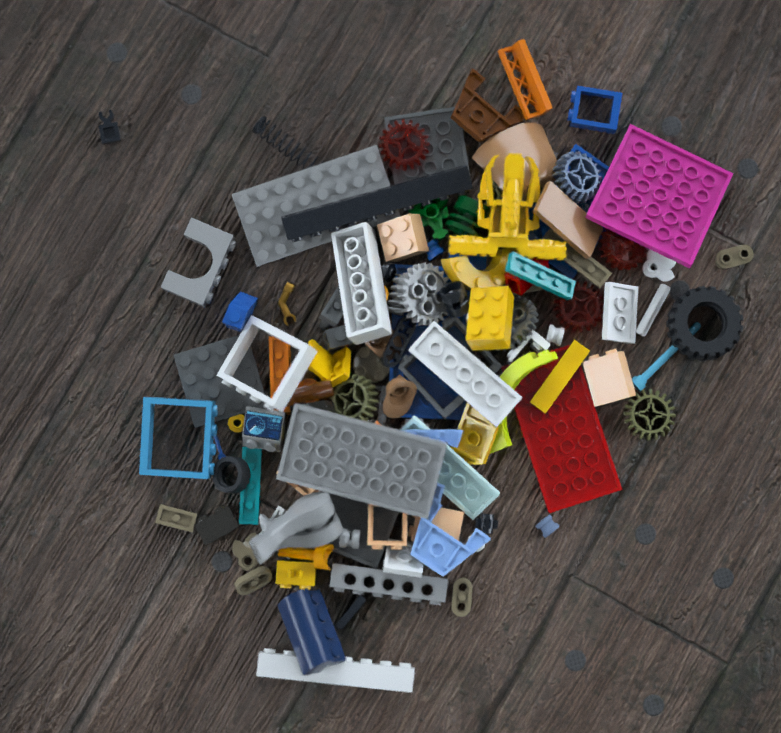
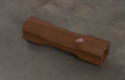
(311, 392)

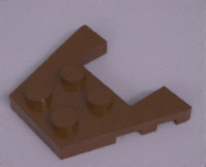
(477, 115)

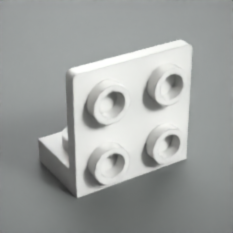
(537, 342)

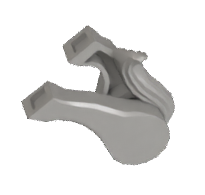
(304, 525)

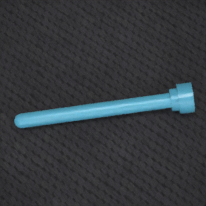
(640, 380)

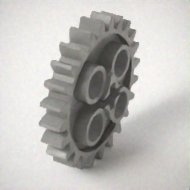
(427, 284)

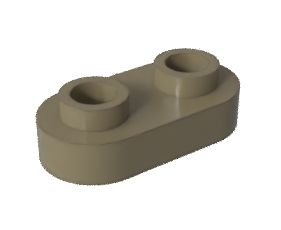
(734, 256)
(253, 580)
(461, 597)

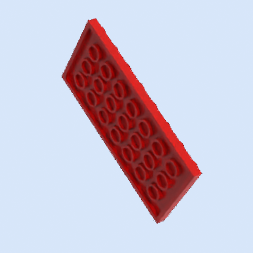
(565, 441)

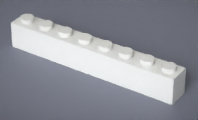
(349, 673)

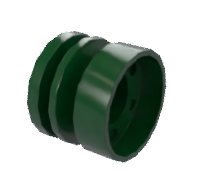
(466, 221)

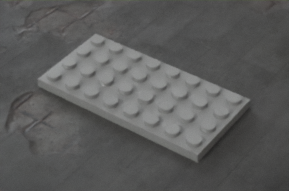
(324, 183)
(361, 460)

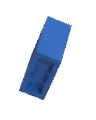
(611, 127)

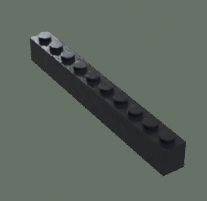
(377, 202)

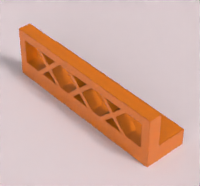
(529, 79)
(279, 365)

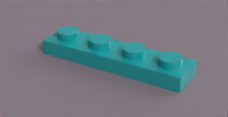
(540, 275)
(251, 494)

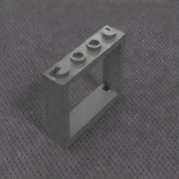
(406, 361)

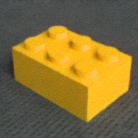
(490, 318)

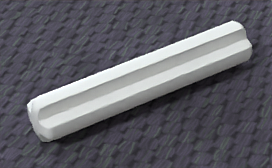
(653, 310)

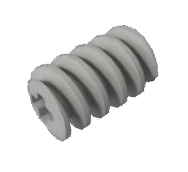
(395, 307)

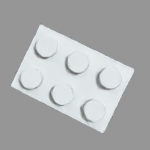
(620, 313)

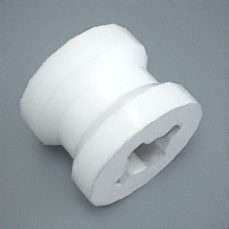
(555, 334)

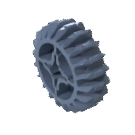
(581, 172)

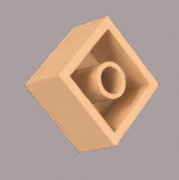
(402, 237)

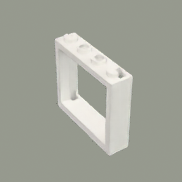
(290, 380)

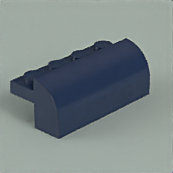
(311, 631)

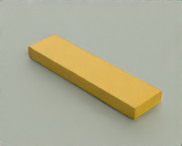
(559, 376)

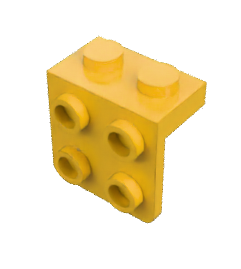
(328, 366)

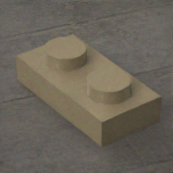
(176, 518)

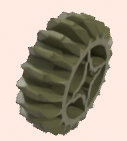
(361, 387)
(649, 423)

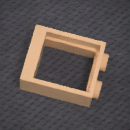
(376, 544)

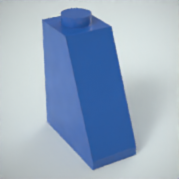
(239, 311)

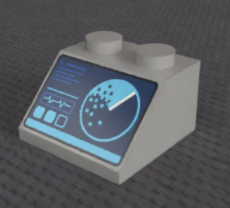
(263, 429)

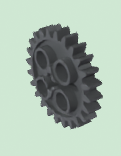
(523, 320)

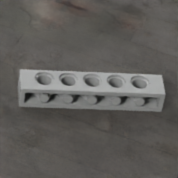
(339, 572)

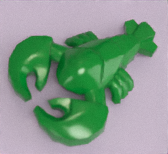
(433, 216)

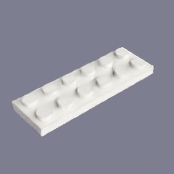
(465, 374)

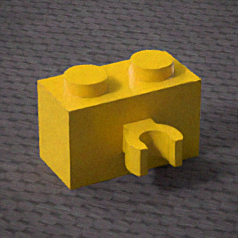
(295, 573)

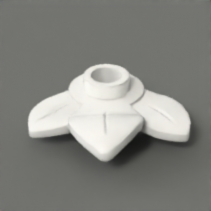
(661, 264)

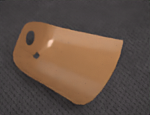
(522, 139)

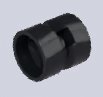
(455, 298)

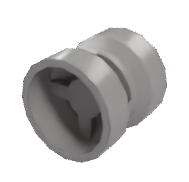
(345, 539)

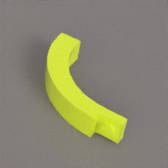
(512, 377)

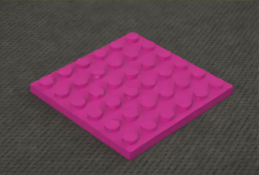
(659, 196)

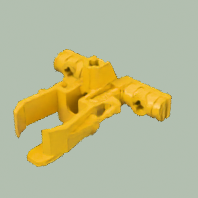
(508, 217)

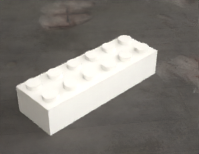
(361, 283)

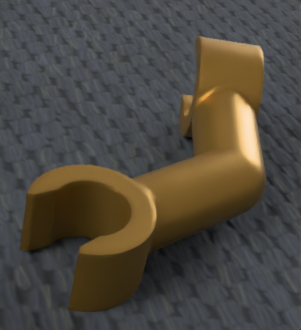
(282, 302)

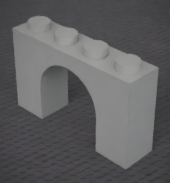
(200, 289)

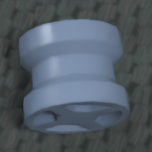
(547, 526)

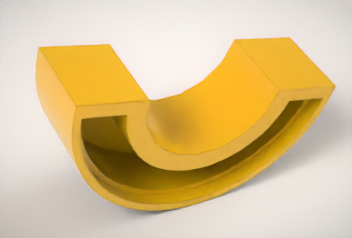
(461, 270)

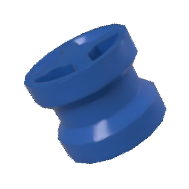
(434, 250)

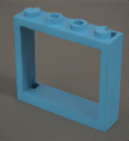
(147, 437)

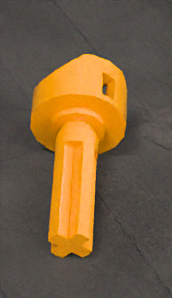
(319, 555)

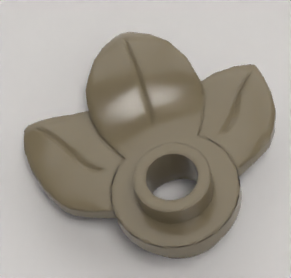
(242, 551)

